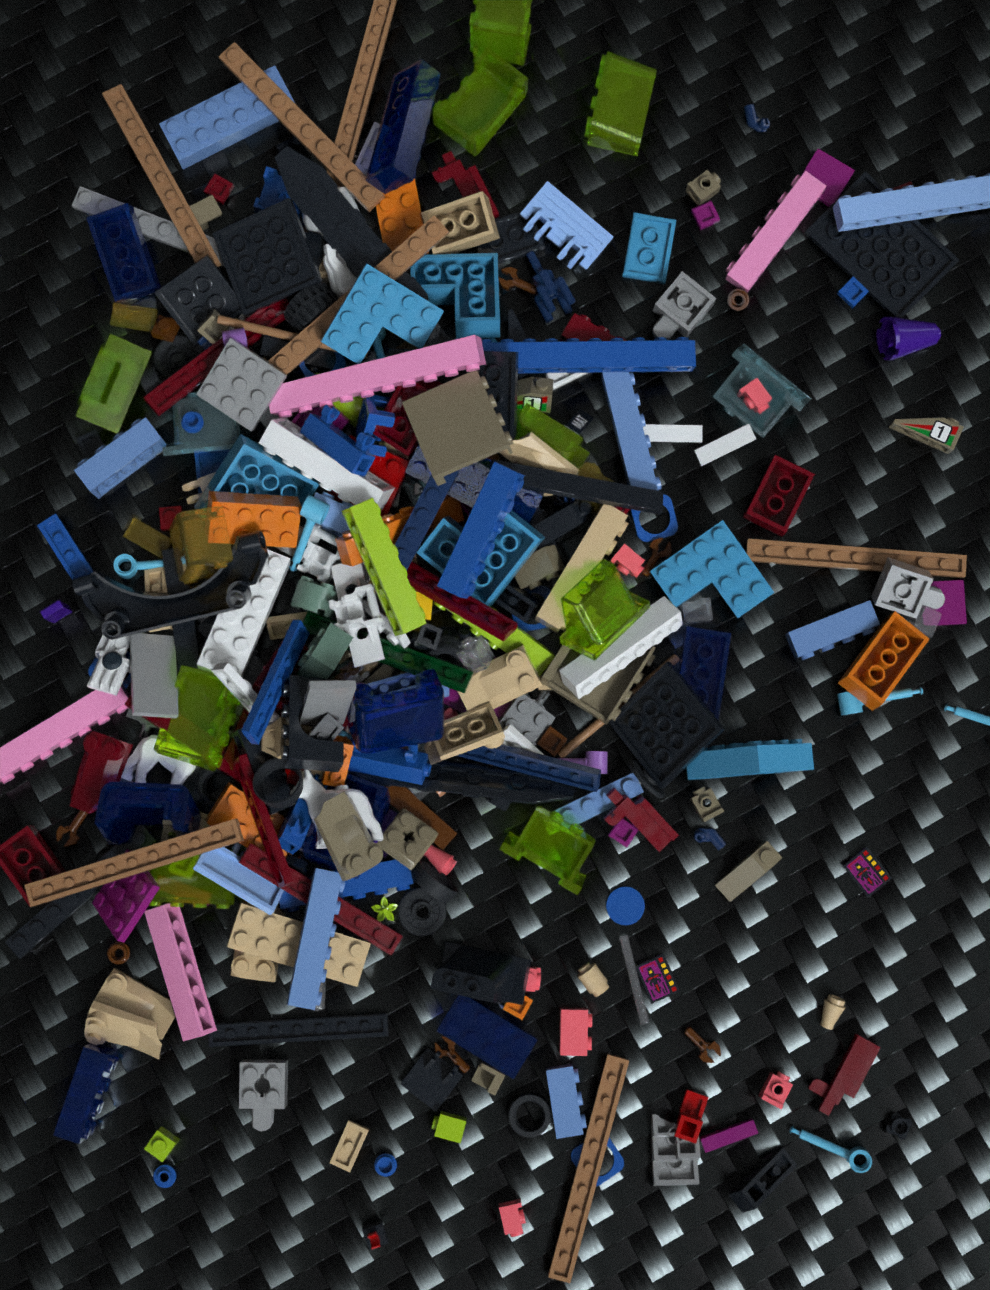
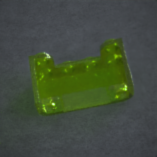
(620, 104)
(203, 720)
(184, 885)

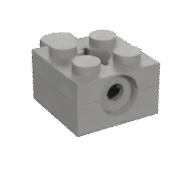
(681, 307)
(906, 589)
(263, 1089)

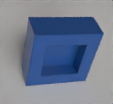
(852, 292)

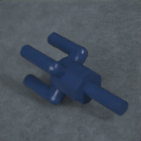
(549, 289)

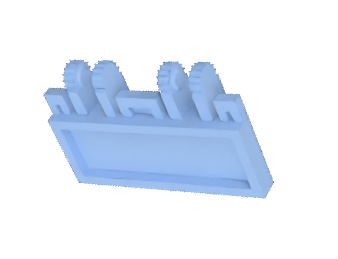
(567, 225)
(223, 868)

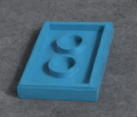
(649, 248)

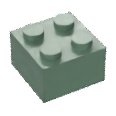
(324, 652)

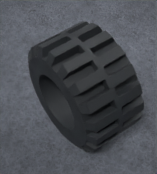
(309, 305)

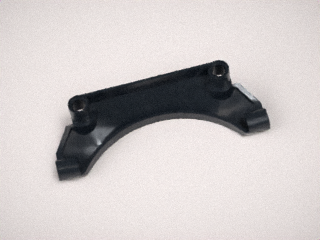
(144, 611)

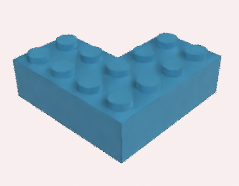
(467, 283)
(378, 303)
(255, 471)
(510, 553)
(718, 560)
(751, 759)

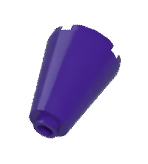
(905, 336)

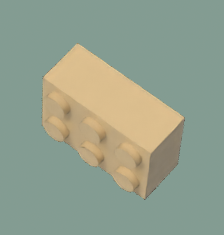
(468, 223)

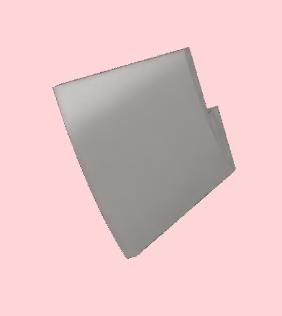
(672, 1157)

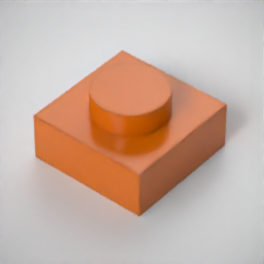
(518, 1010)

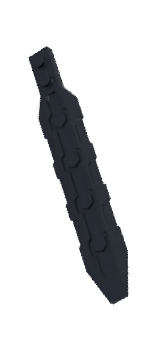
(339, 222)
(482, 780)

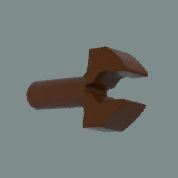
(515, 281)
(656, 556)
(72, 828)
(703, 1045)
(452, 1054)

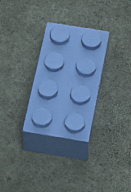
(120, 458)

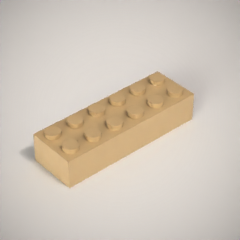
(590, 552)
(278, 939)

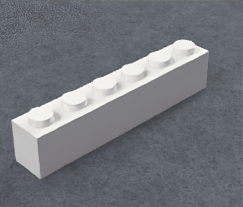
(655, 624)

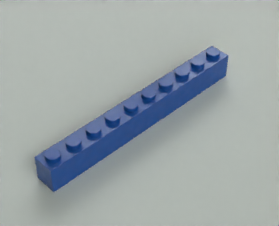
(599, 355)

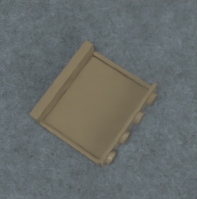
(457, 424)
(607, 696)

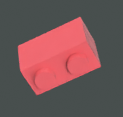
(574, 1031)

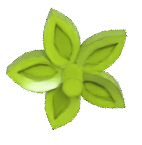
(384, 910)

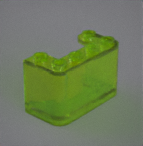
(502, 28)
(482, 102)

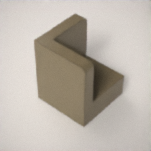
(206, 211)
(210, 328)
(488, 1077)

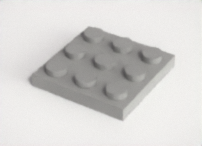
(241, 384)

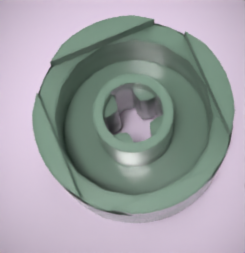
(314, 597)

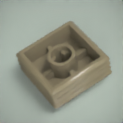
(409, 825)

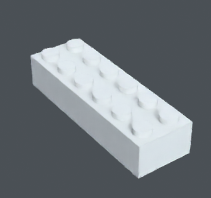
(286, 441)
(238, 631)

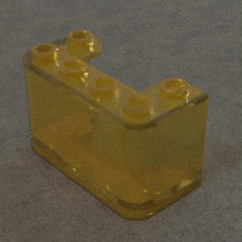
(200, 543)

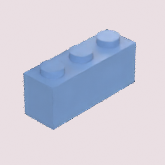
(565, 1101)

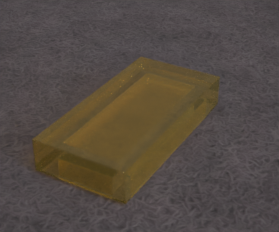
(147, 537)

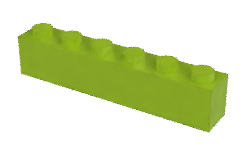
(384, 566)
(538, 653)

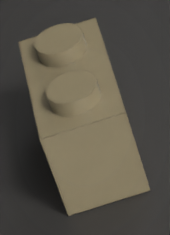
(540, 566)

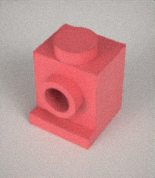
(755, 396)
(628, 561)
(534, 979)
(767, 1092)
(512, 1217)

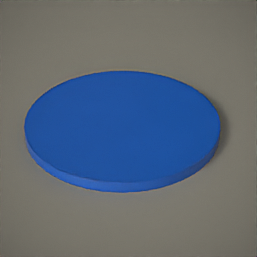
(625, 905)

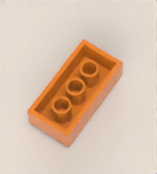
(399, 215)
(272, 514)
(883, 661)
(233, 805)

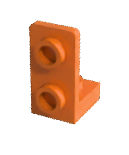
(338, 778)

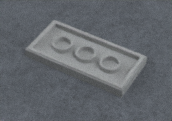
(153, 675)
(327, 697)

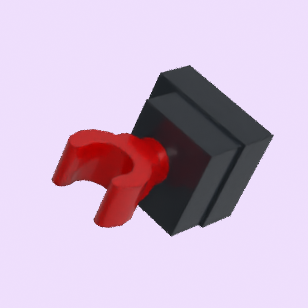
(375, 1235)

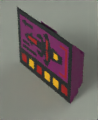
(867, 871)
(657, 978)

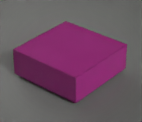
(705, 215)
(623, 832)

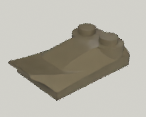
(347, 837)

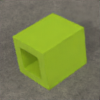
(449, 1126)
(162, 1144)

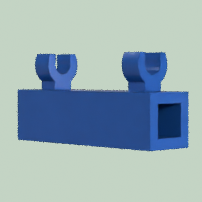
(337, 444)
(393, 764)
(296, 824)

